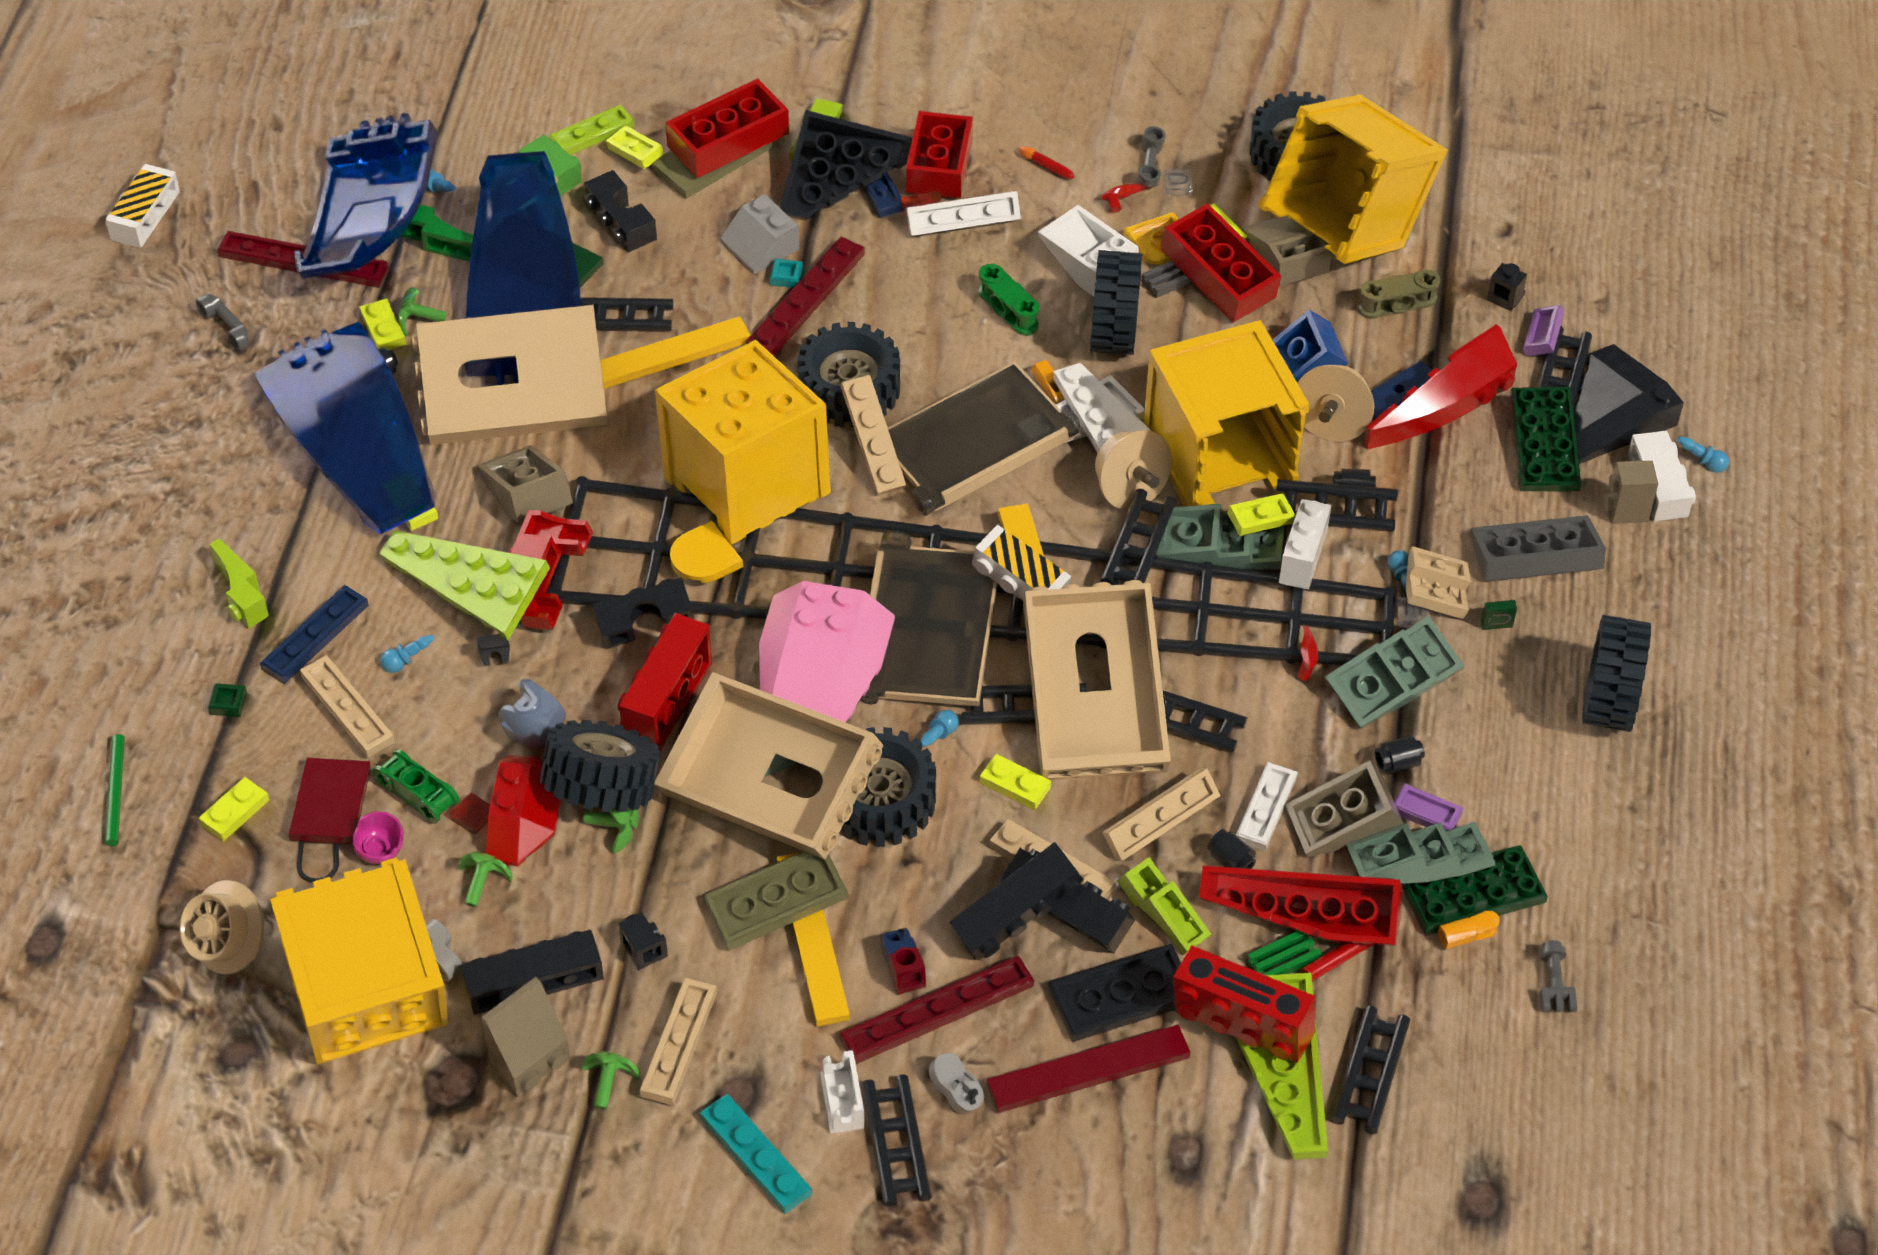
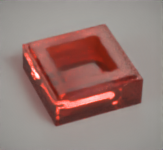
(920, 199)
(471, 813)

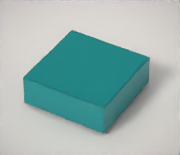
(786, 273)

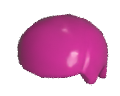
(378, 837)

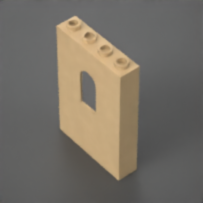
(555, 367)
(1096, 730)
(731, 745)

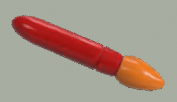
(1046, 162)

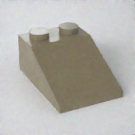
(526, 482)
(1344, 811)
(525, 1038)

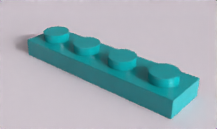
(756, 1154)

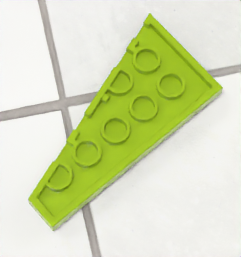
(472, 578)
(1293, 1088)

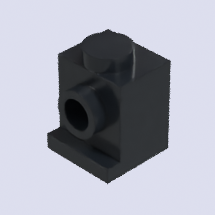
(1510, 279)
(642, 940)

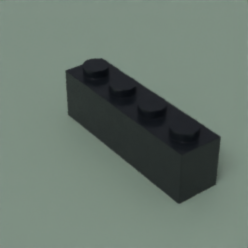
(1017, 901)
(1085, 910)
(555, 962)

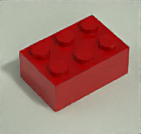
(939, 154)

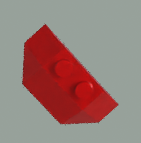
(520, 811)

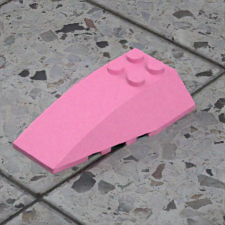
(823, 646)

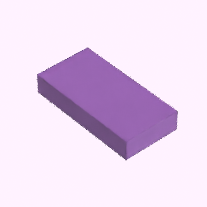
(1543, 330)
(1426, 808)

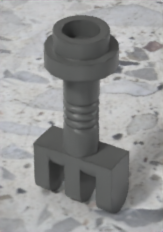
(1553, 953)

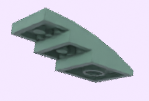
(1209, 535)
(1394, 672)
(1421, 854)

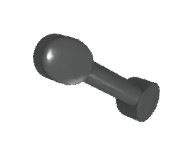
(1151, 144)
(210, 306)

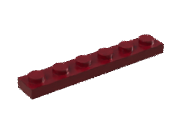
(808, 295)

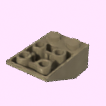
(1289, 249)

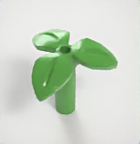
(409, 308)
(616, 819)
(483, 863)
(610, 1063)

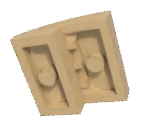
(1437, 582)

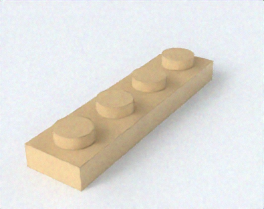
(873, 435)
(347, 706)
(1161, 814)
(1013, 836)
(678, 1041)

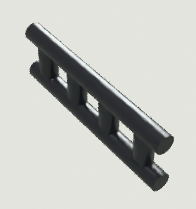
(629, 305)
(1575, 365)
(1351, 493)
(1131, 526)
(1199, 710)
(1008, 715)
(1353, 1079)
(886, 1156)

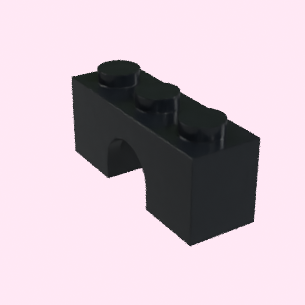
(608, 199)
(617, 614)

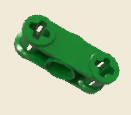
(1008, 299)
(416, 786)

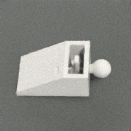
(1076, 243)

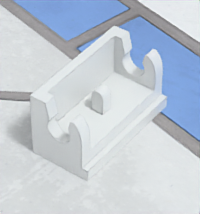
(842, 1094)

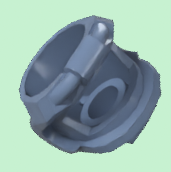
(531, 716)

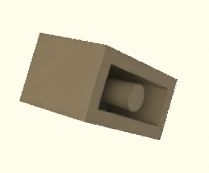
(1631, 492)

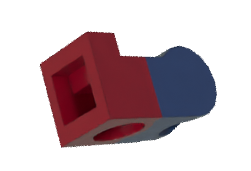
(903, 960)

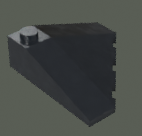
(836, 160)
(1619, 401)

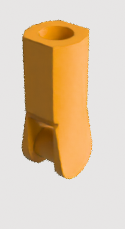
(1043, 374)
(1468, 929)

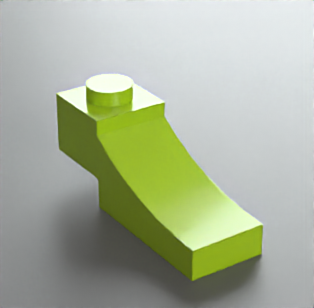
(244, 597)
(1164, 904)

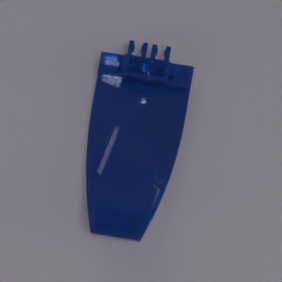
(368, 193)
(519, 248)
(352, 424)

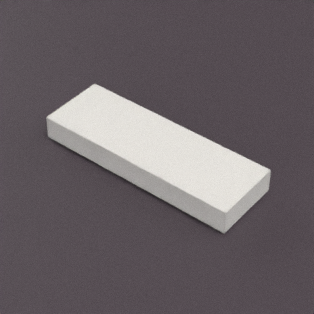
(1266, 806)

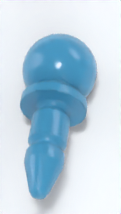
(437, 183)
(1714, 460)
(1397, 564)
(395, 659)
(940, 727)

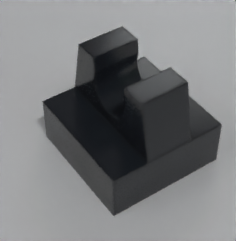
(493, 644)

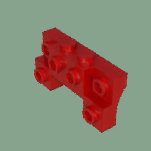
(547, 539)

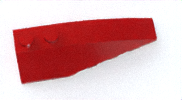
(1469, 380)
(1313, 903)

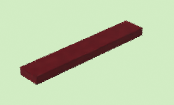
(281, 256)
(937, 1009)
(1088, 1068)

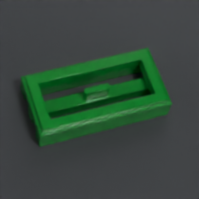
(1282, 951)

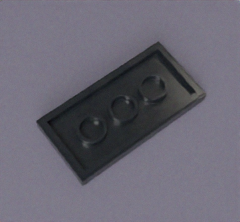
(1116, 993)

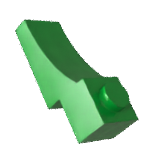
(439, 236)

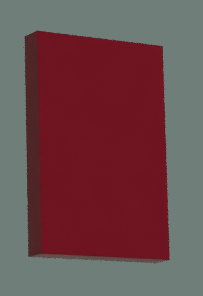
(329, 800)

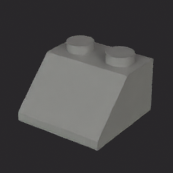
(761, 234)

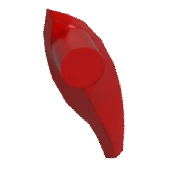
(1119, 192)
(1309, 654)

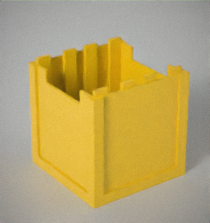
(1353, 176)
(1225, 411)
(744, 439)
(361, 960)

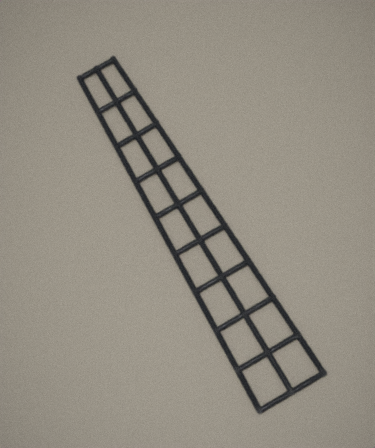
(1013, 631)

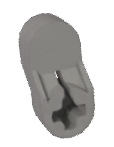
(447, 960)
(956, 1083)

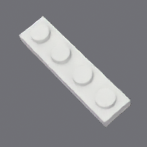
(963, 213)

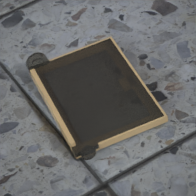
(977, 436)
(938, 626)

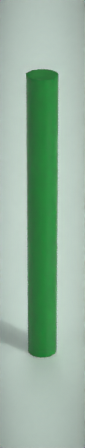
(115, 790)

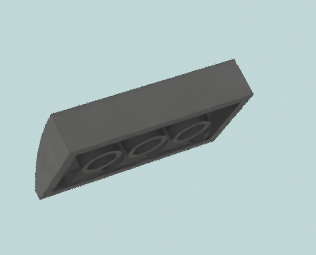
(1538, 548)

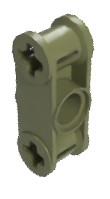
(1398, 294)

